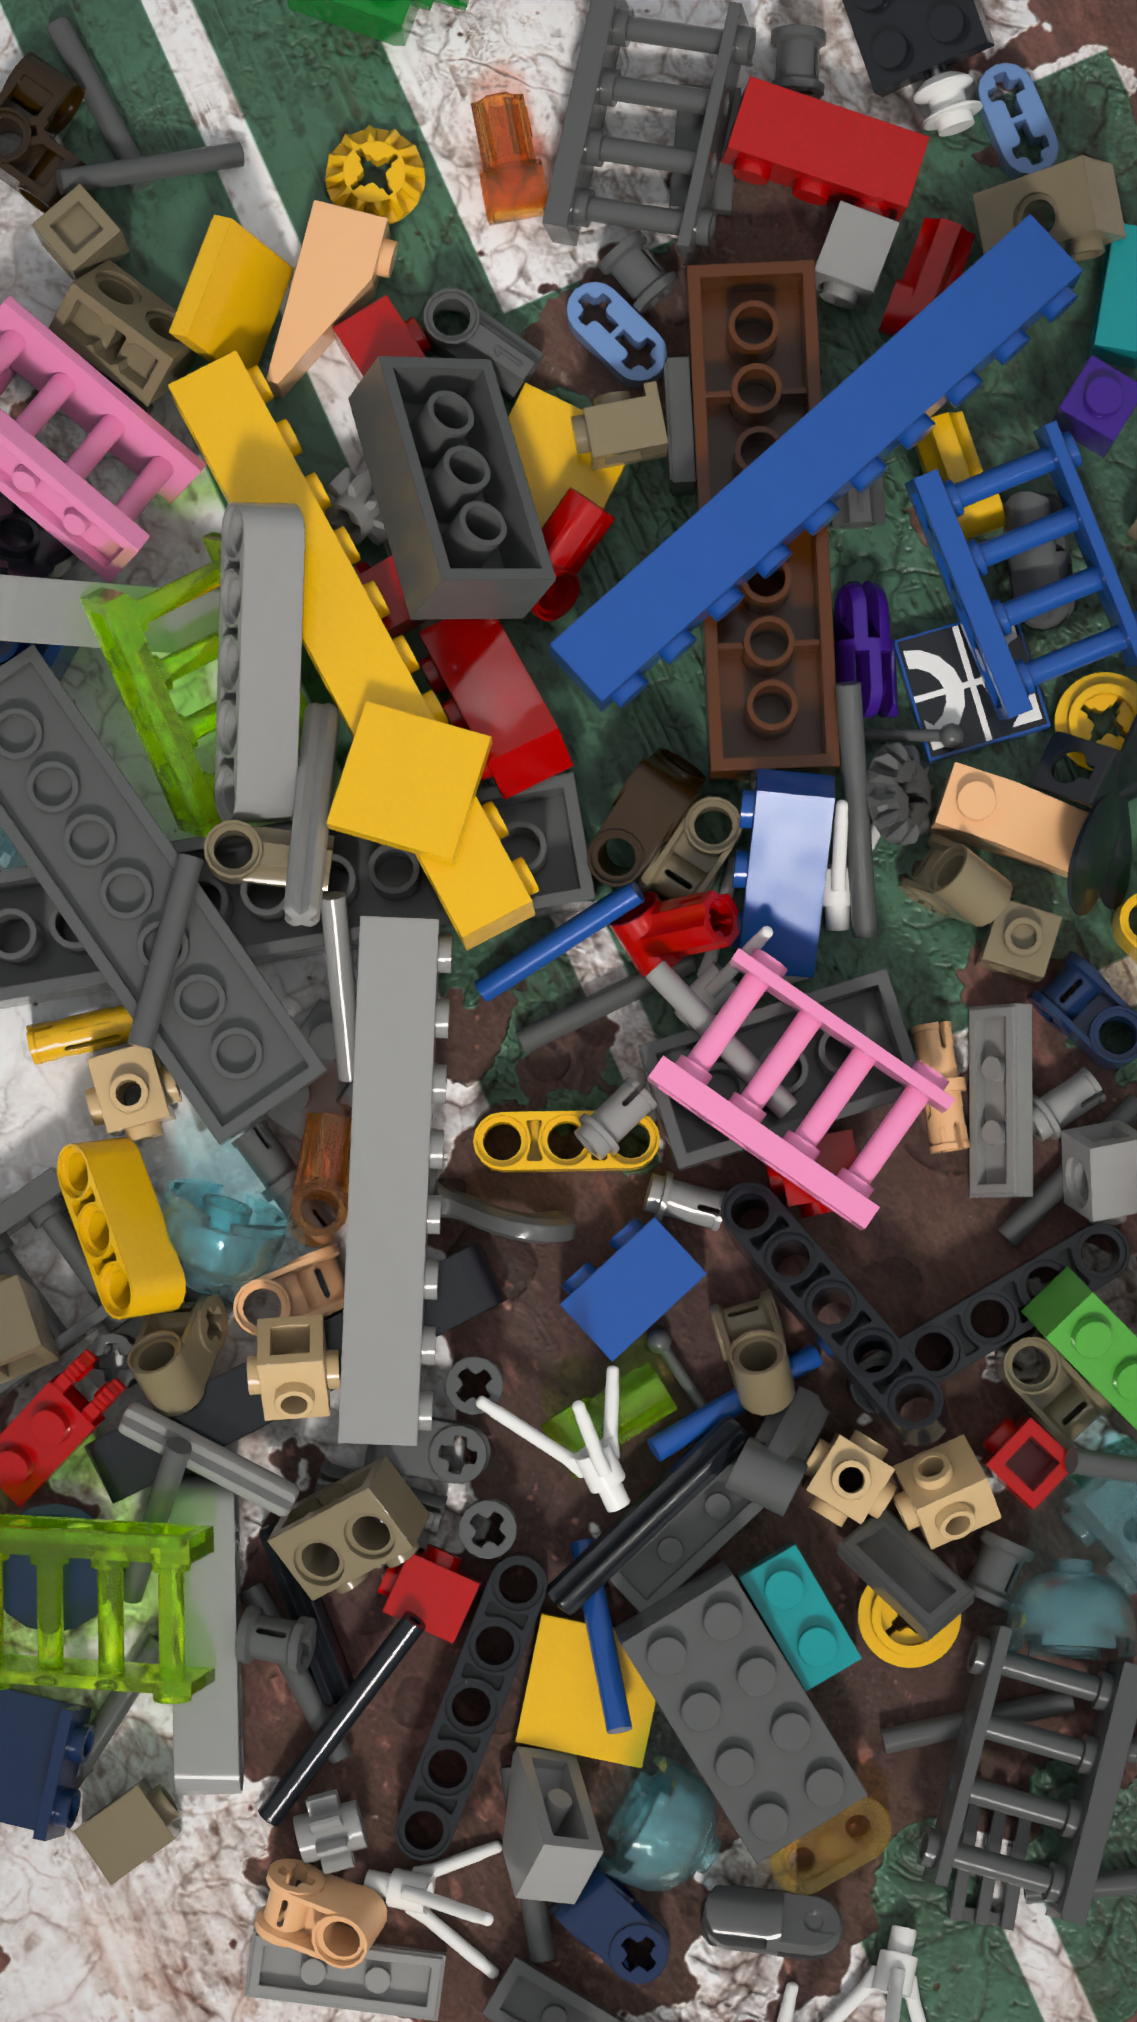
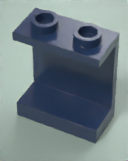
(40, 1761)

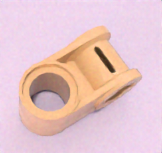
(298, 1287)
(318, 1914)

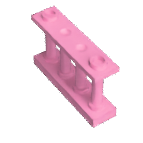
(57, 491)
(796, 1152)

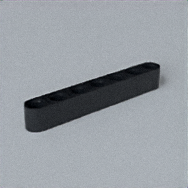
(230, 1413)

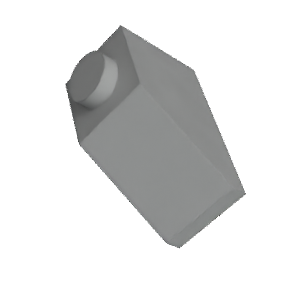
(549, 1827)

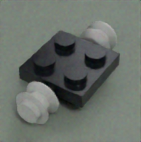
(918, 41)

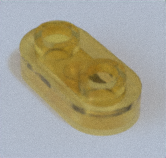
(834, 1849)

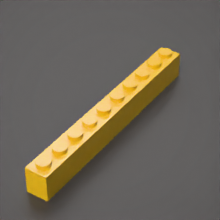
(344, 624)

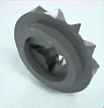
(901, 810)

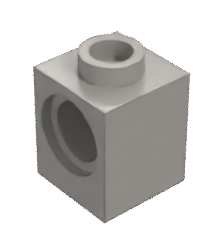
(854, 256)
(1100, 1171)

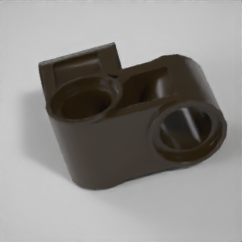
(37, 107)
(645, 814)

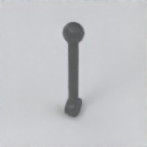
(950, 735)
(660, 1343)

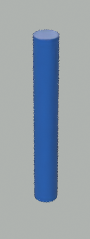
(559, 941)
(703, 1419)
(605, 1656)

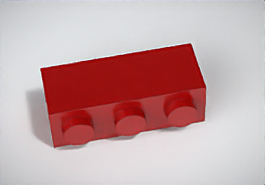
(823, 150)
(494, 698)

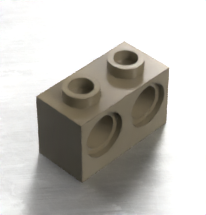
(123, 332)
(343, 1521)

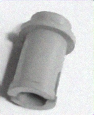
(1065, 1104)
(614, 1119)
(681, 1201)

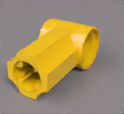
(954, 455)

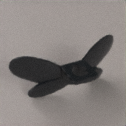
(1104, 845)

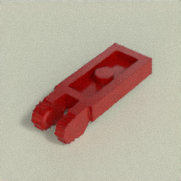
(52, 1429)

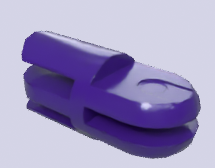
(865, 648)

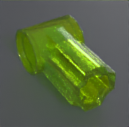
(641, 1404)

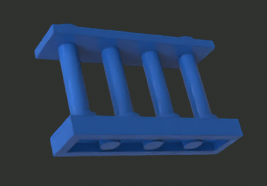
(965, 562)

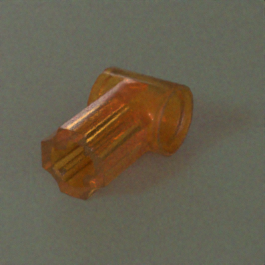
(511, 175)
(322, 1175)

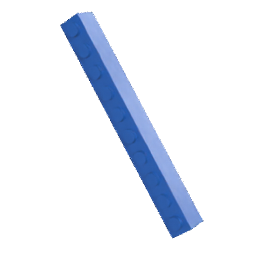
(816, 463)

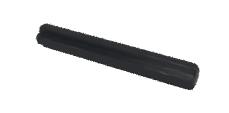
(648, 1515)

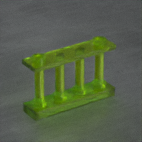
(147, 679)
(110, 1549)

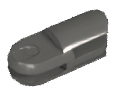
(1040, 564)
(771, 1922)

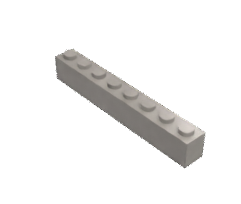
(391, 1181)

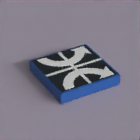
(948, 689)

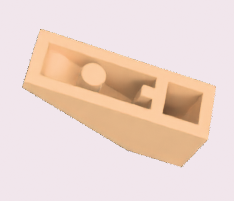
(332, 281)
(1007, 819)

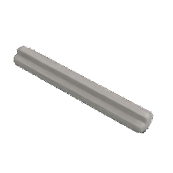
(310, 815)

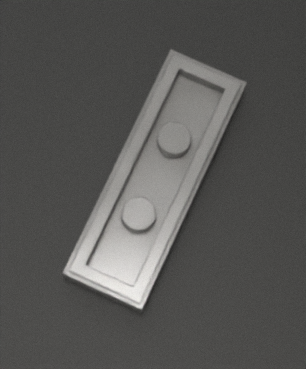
(1000, 1101)
(386, 1981)

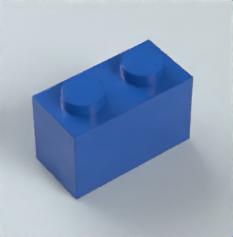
(631, 1287)

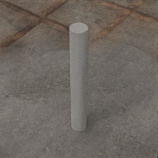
(340, 980)
(699, 1017)

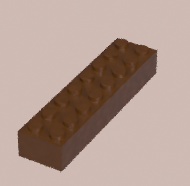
(774, 652)

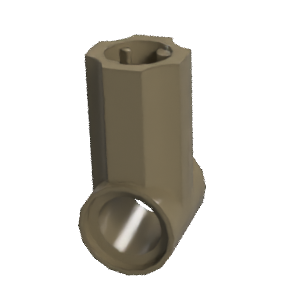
(269, 855)

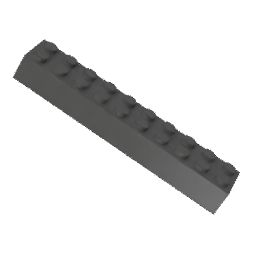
(544, 823)

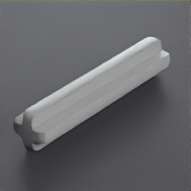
(211, 1460)

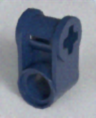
(1086, 1010)
(604, 1920)

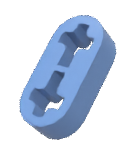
(1029, 117)
(626, 324)

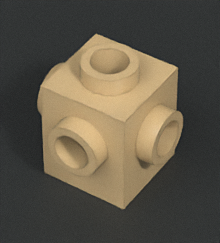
(114, 1076)
(293, 1367)
(823, 1473)
(945, 1493)

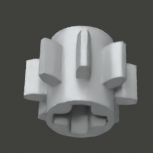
(355, 507)
(330, 1831)

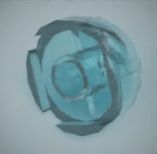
(219, 1236)
(1072, 1614)
(663, 1829)

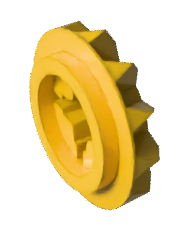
(379, 146)
(1096, 694)
(900, 1646)

